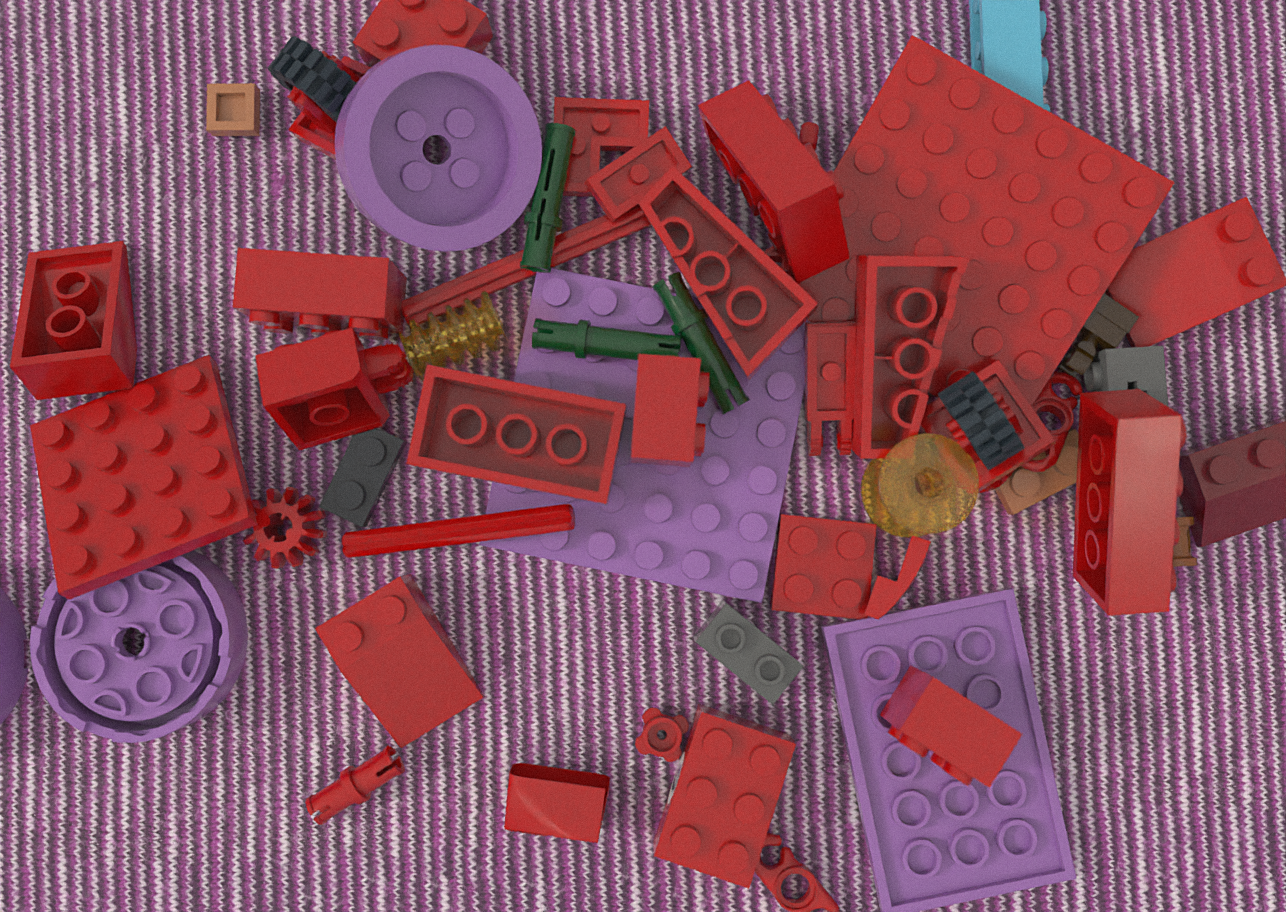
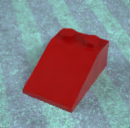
(1196, 273)
(76, 322)
(400, 660)

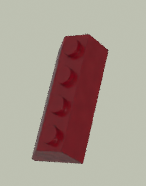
(1235, 482)

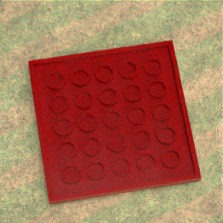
(988, 176)

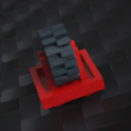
(317, 88)
(989, 422)

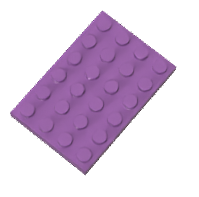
(923, 829)

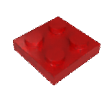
(823, 566)

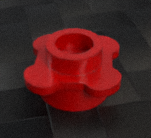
(668, 747)

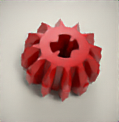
(297, 539)

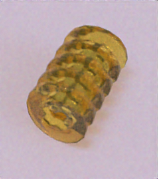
(453, 335)

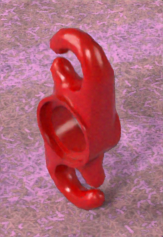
(1063, 409)
(773, 876)

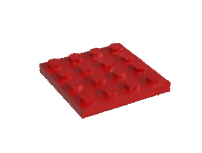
(140, 477)

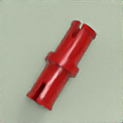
(355, 785)

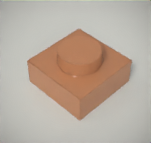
(233, 109)

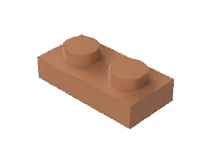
(1028, 487)

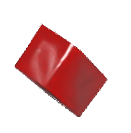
(556, 802)

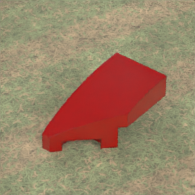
(887, 592)

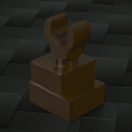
(1101, 331)

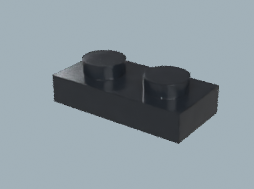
(363, 475)

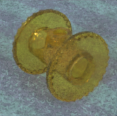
(945, 480)

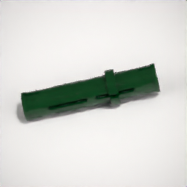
(547, 200)
(602, 341)
(700, 341)

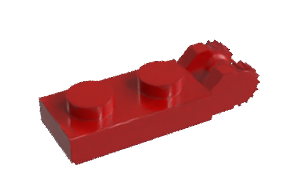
(830, 382)

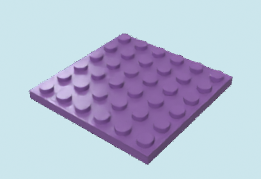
(664, 523)

